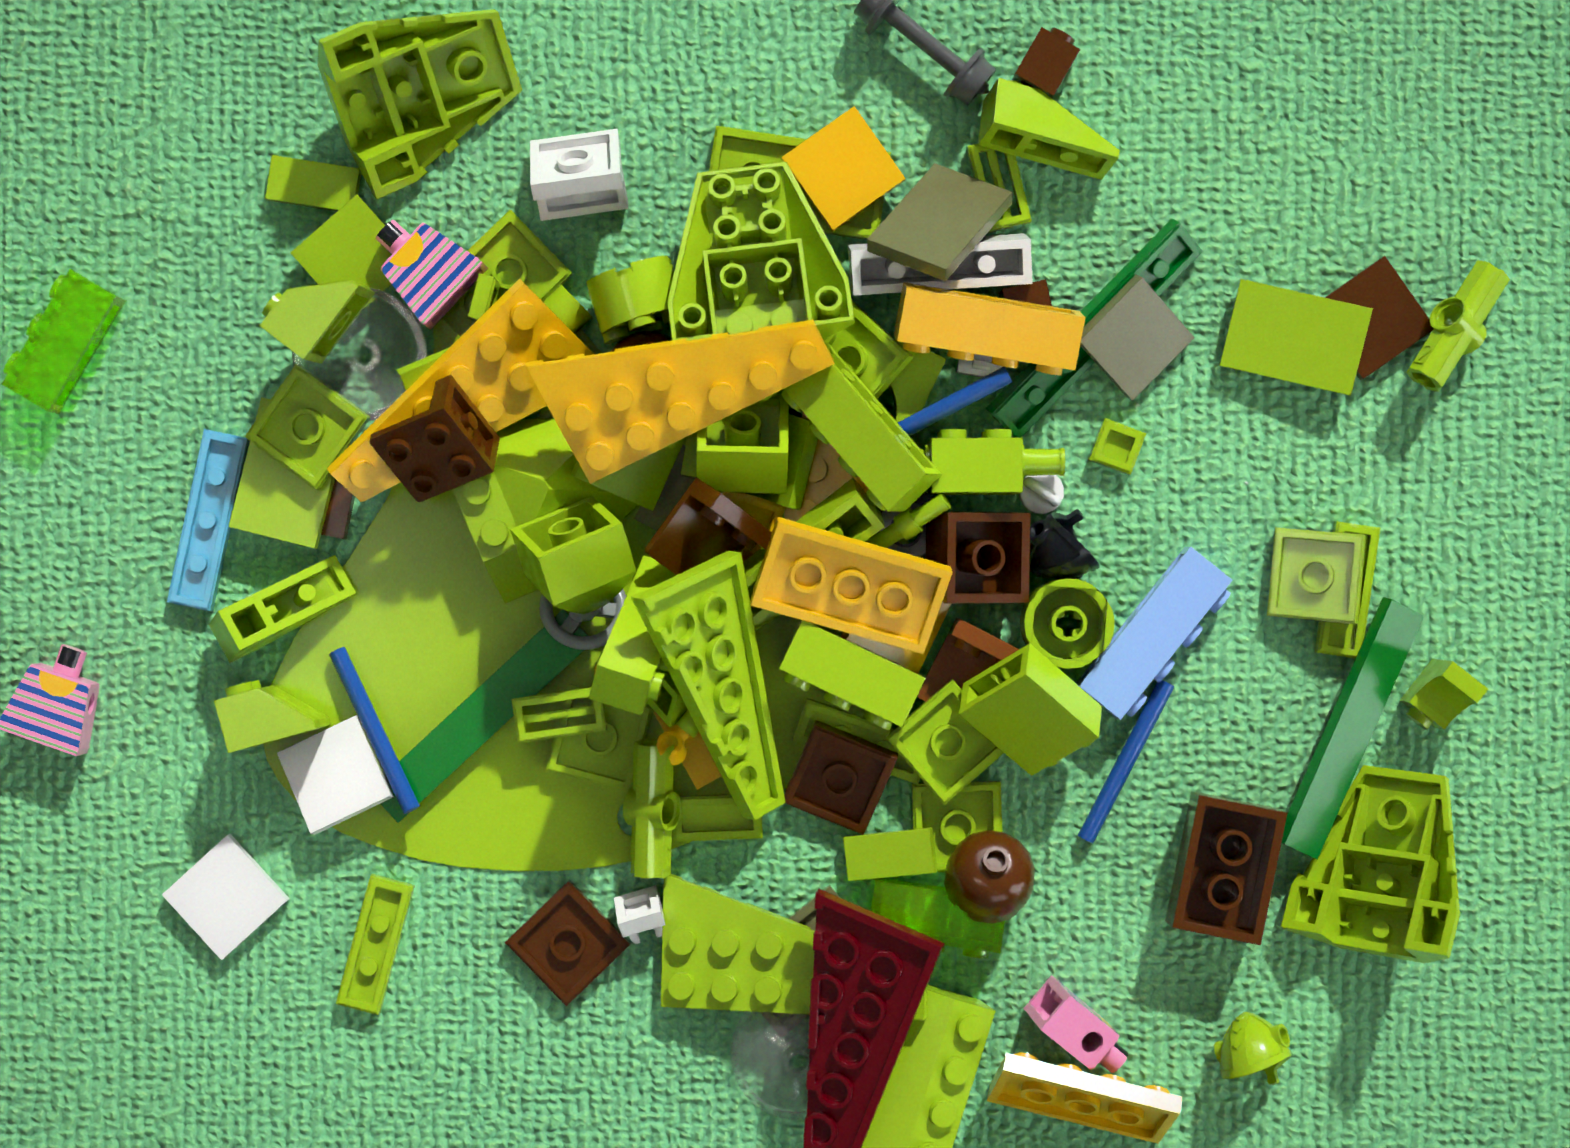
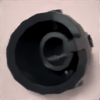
(1056, 550)

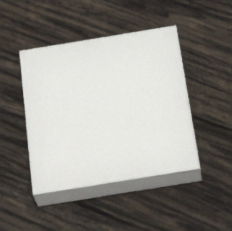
(335, 775)
(225, 896)

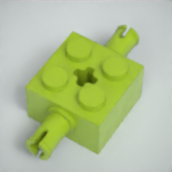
(988, 463)

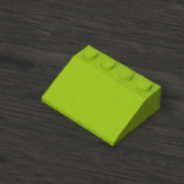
(933, 1074)

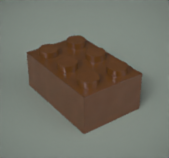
(1225, 868)

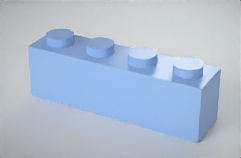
(1154, 632)

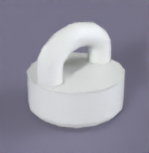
(1042, 493)

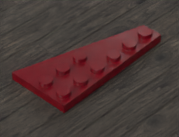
(861, 1010)

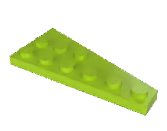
(712, 653)
(734, 954)

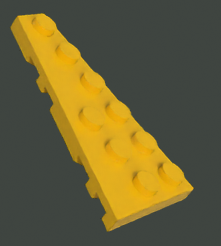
(489, 369)
(657, 393)

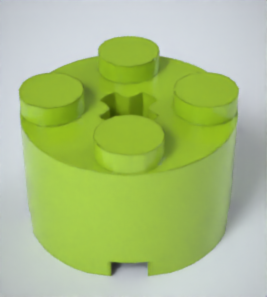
(632, 298)
(1085, 605)

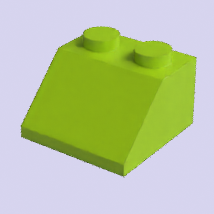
(314, 316)
(747, 450)
(263, 715)

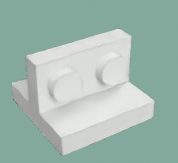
(577, 175)

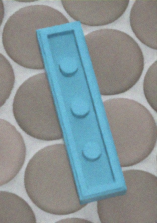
(207, 520)

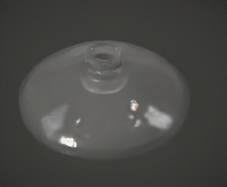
(395, 341)
(762, 1065)

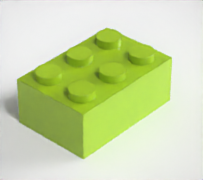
(850, 675)

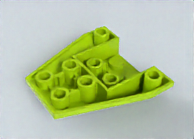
(754, 258)

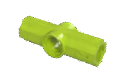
(1458, 325)
(651, 811)

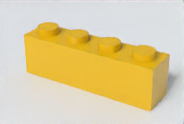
(988, 327)

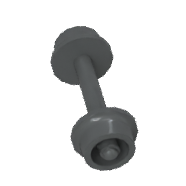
(970, 77)

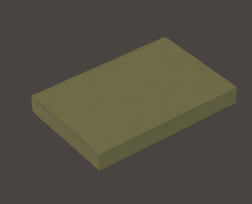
(939, 222)

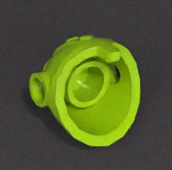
(1251, 1047)

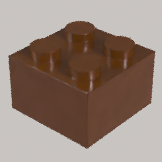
(985, 554)

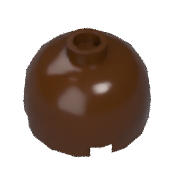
(989, 876)

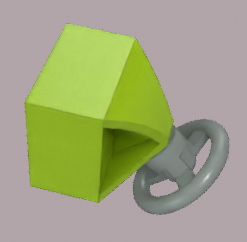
(578, 565)

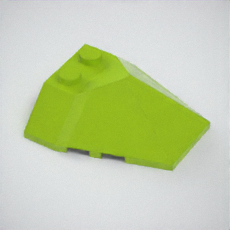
(415, 88)
(526, 483)
(1384, 871)

